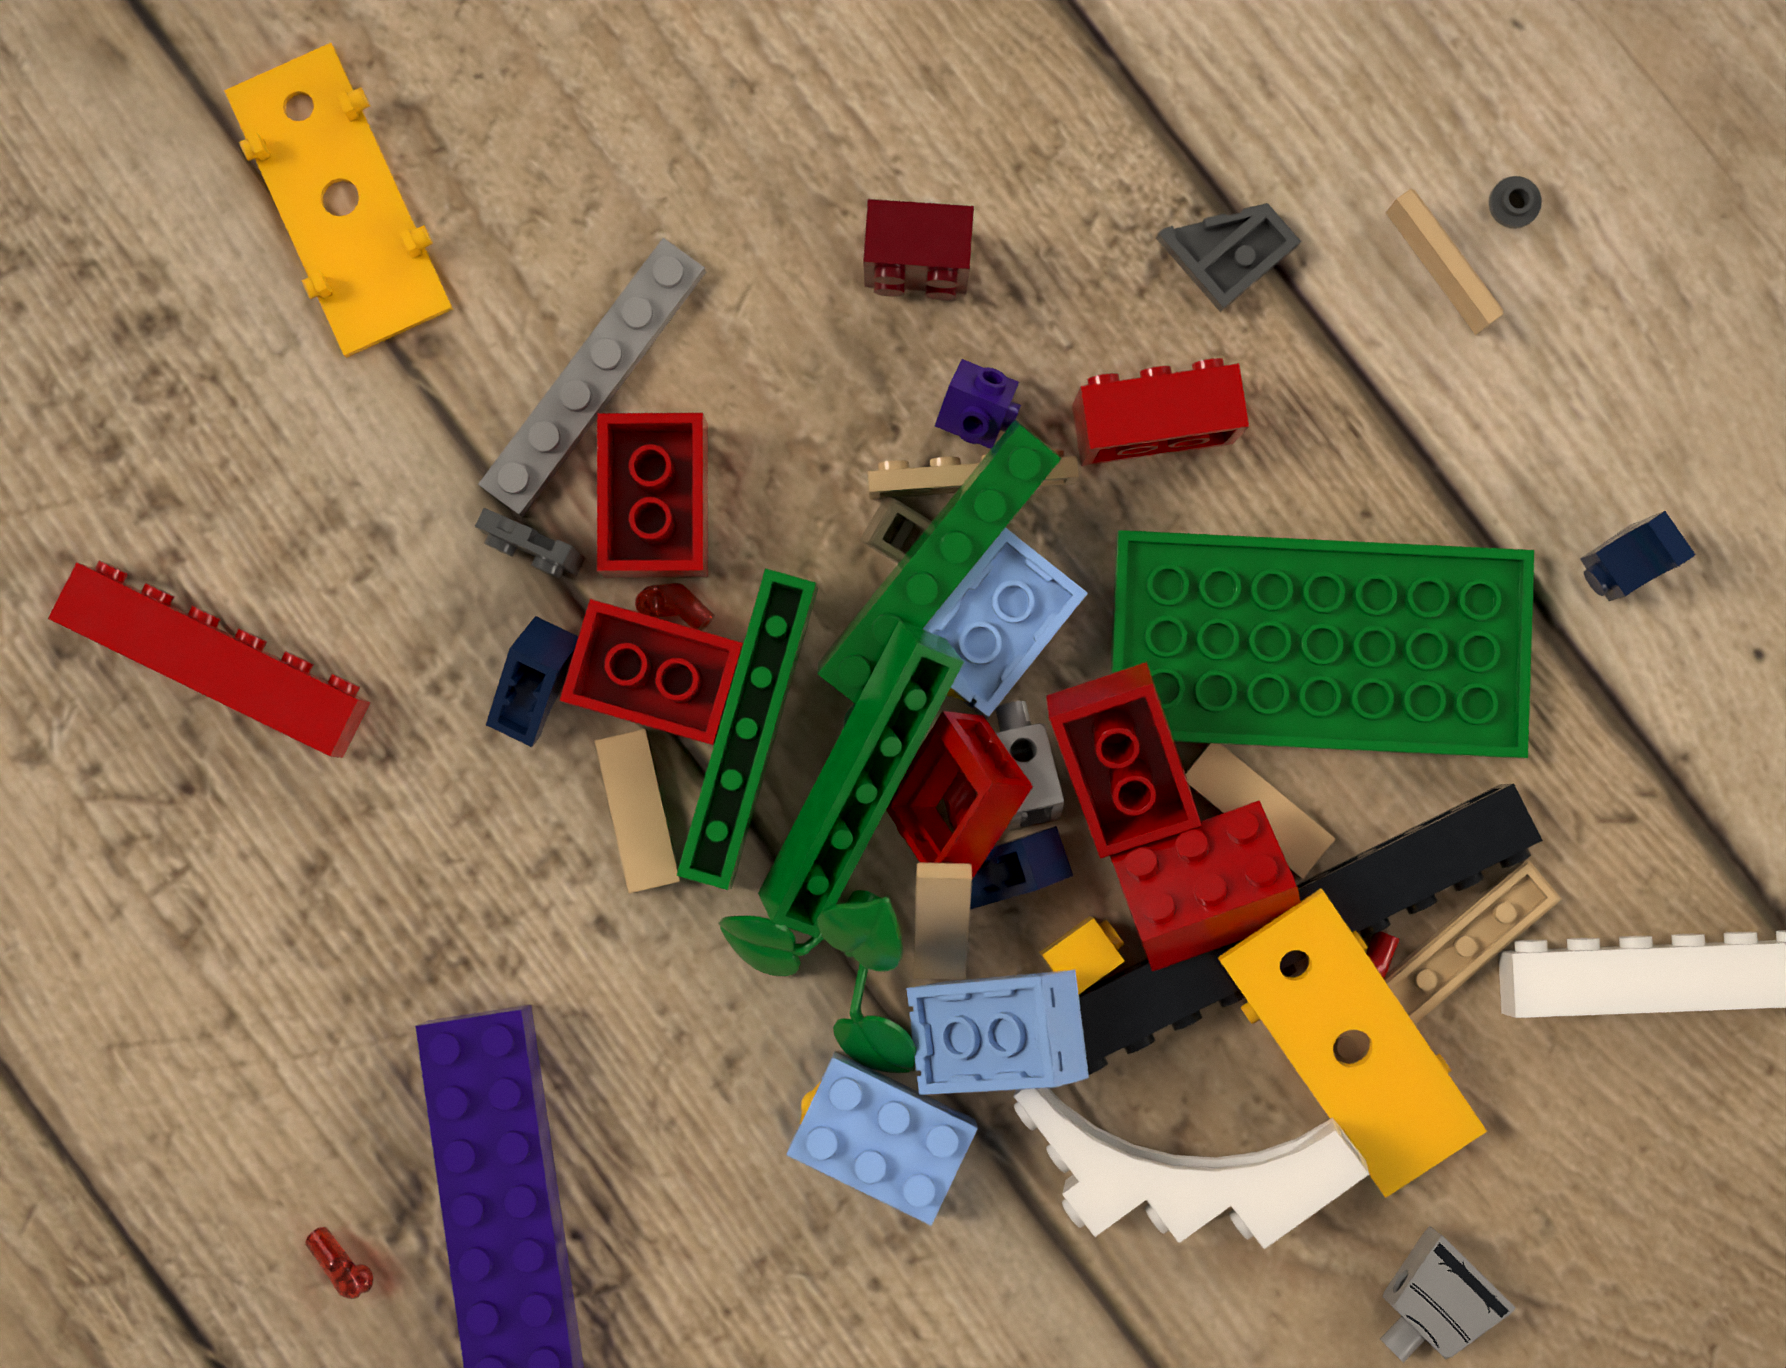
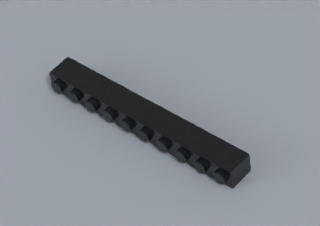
(1362, 889)

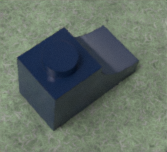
(1636, 556)
(531, 680)
(1020, 867)

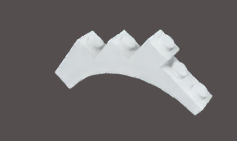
(1265, 1188)

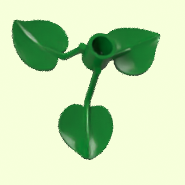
(861, 929)

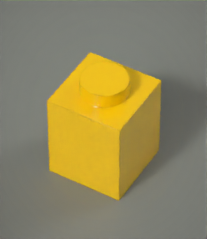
(1086, 949)

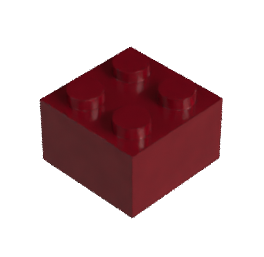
(917, 248)

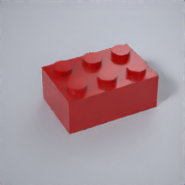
(1159, 412)
(652, 495)
(651, 672)
(1122, 760)
(1206, 885)

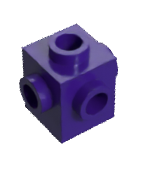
(978, 404)

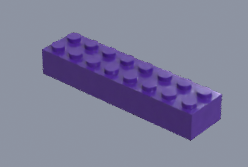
(499, 1191)

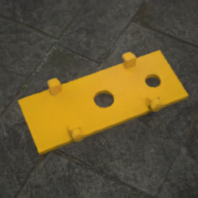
(362, 265)
(1394, 1100)

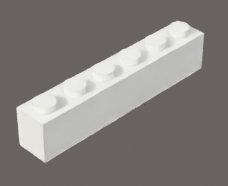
(1643, 976)

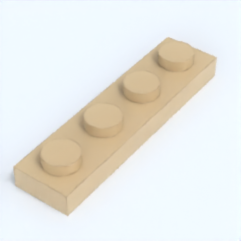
(946, 476)

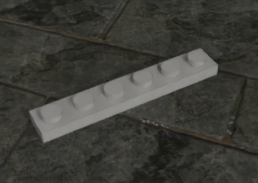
(592, 377)

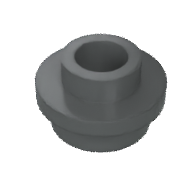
(1504, 212)

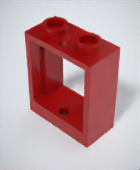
(956, 744)

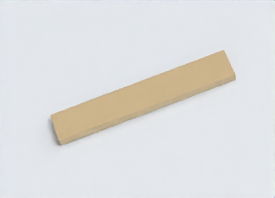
(1461, 948)

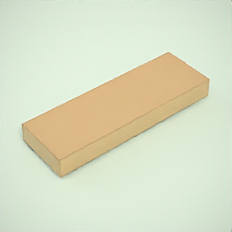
(1444, 261)
(1232, 784)
(637, 810)
(941, 920)

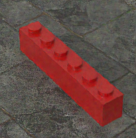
(209, 659)

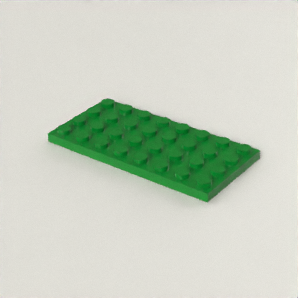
(1330, 641)

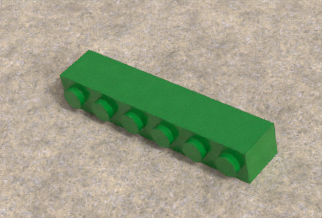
(941, 555)
(748, 729)
(859, 777)

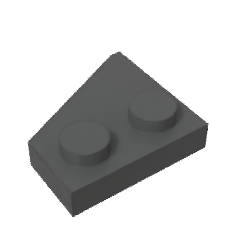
(1230, 251)
(510, 535)

